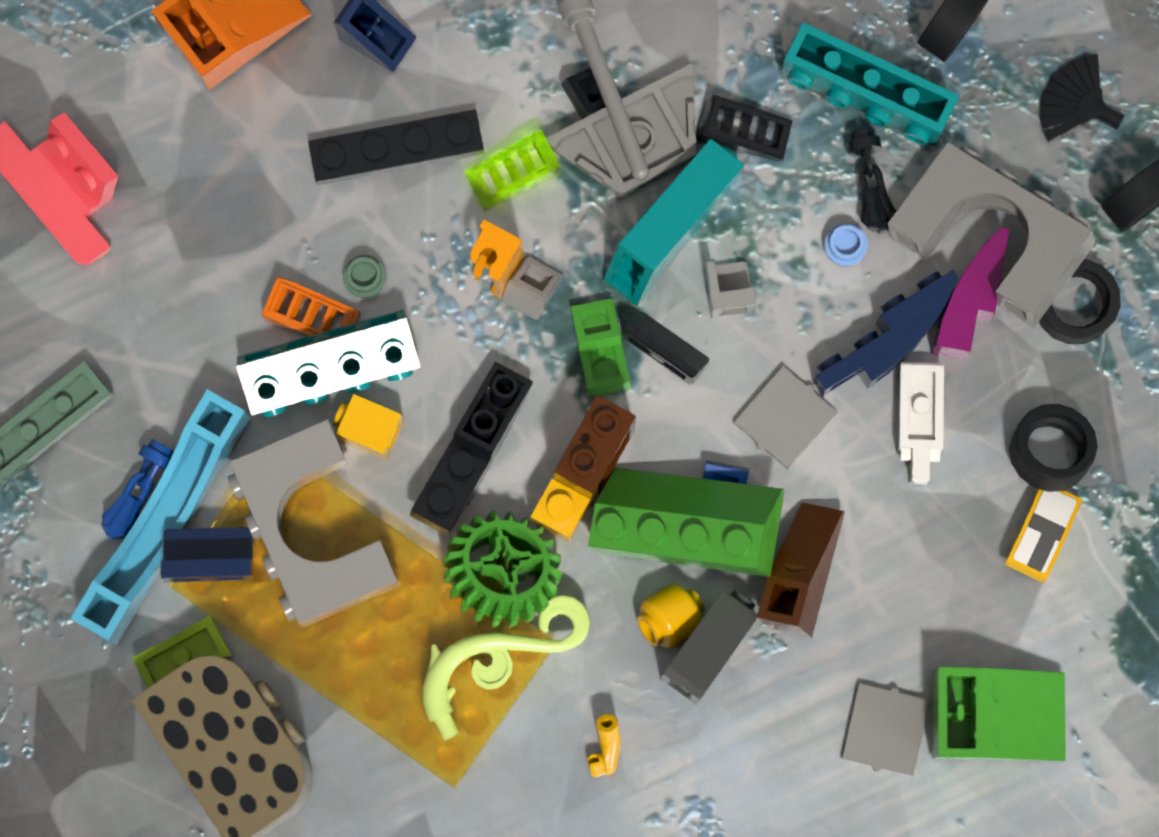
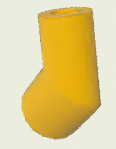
(609, 743)

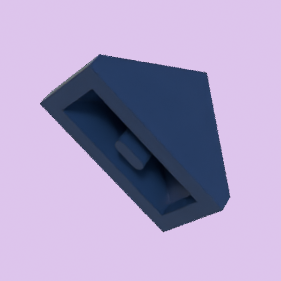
(373, 32)

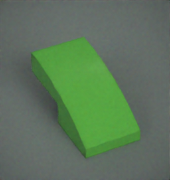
(600, 347)

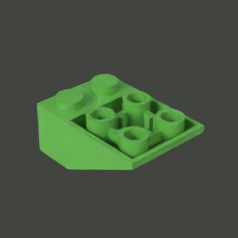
(998, 714)

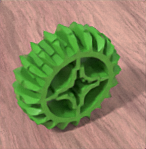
(515, 551)

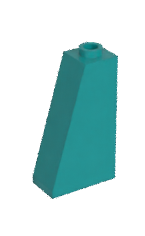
(672, 221)

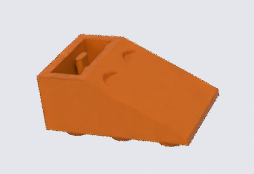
(225, 34)

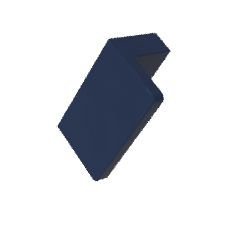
(207, 555)

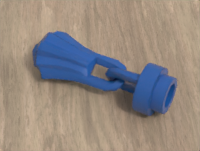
(124, 512)

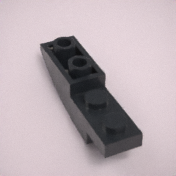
(472, 449)

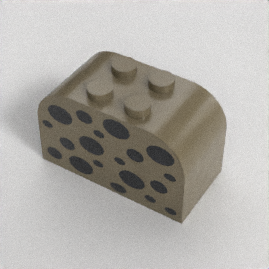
(229, 744)

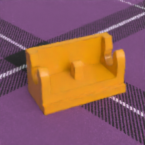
(500, 254)

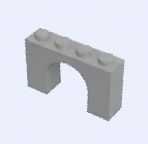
(961, 184)
(267, 482)

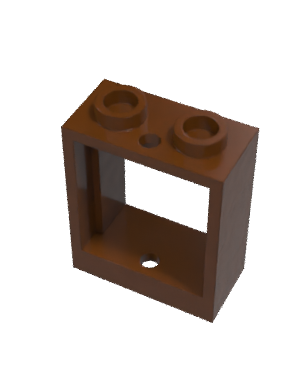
(593, 457)

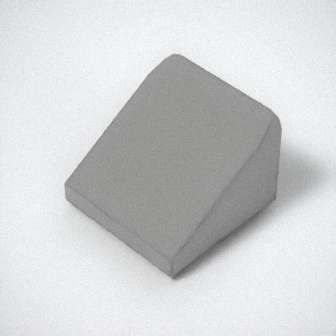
(531, 287)

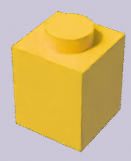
(368, 426)
(560, 510)

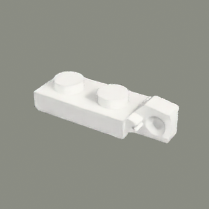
(920, 417)

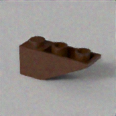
(801, 571)

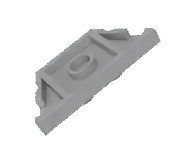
(663, 125)

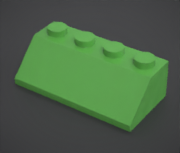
(687, 521)

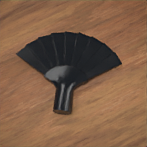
(1075, 99)

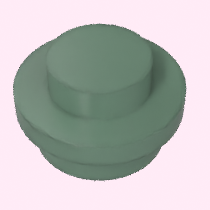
(364, 276)

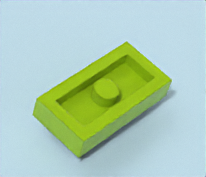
(193, 642)

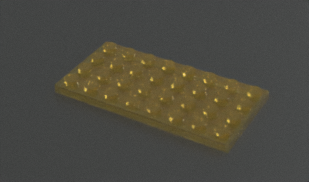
(379, 650)

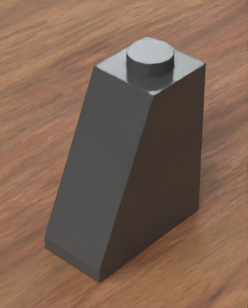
(710, 645)

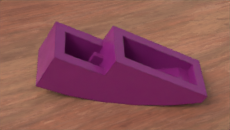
(972, 299)

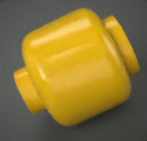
(670, 616)

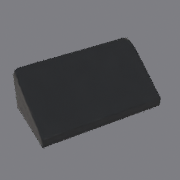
(665, 347)

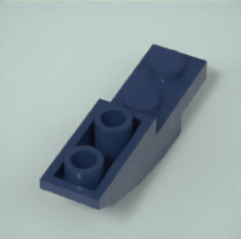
(902, 329)

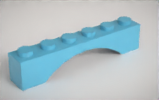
(185, 482)

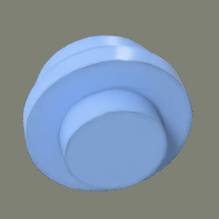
(845, 244)

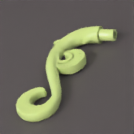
(435, 690)

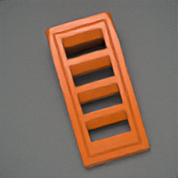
(317, 300)

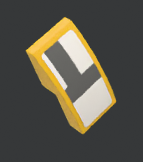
(1043, 533)

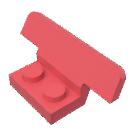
(62, 184)

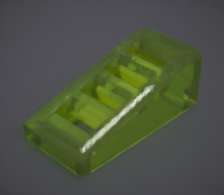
(505, 157)

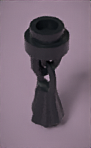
(876, 204)

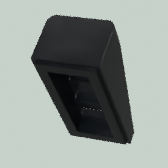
(740, 143)

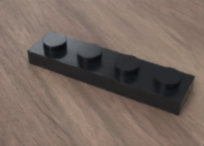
(396, 147)

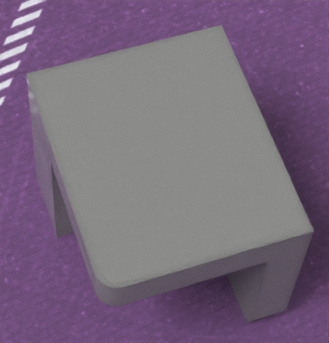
(729, 289)

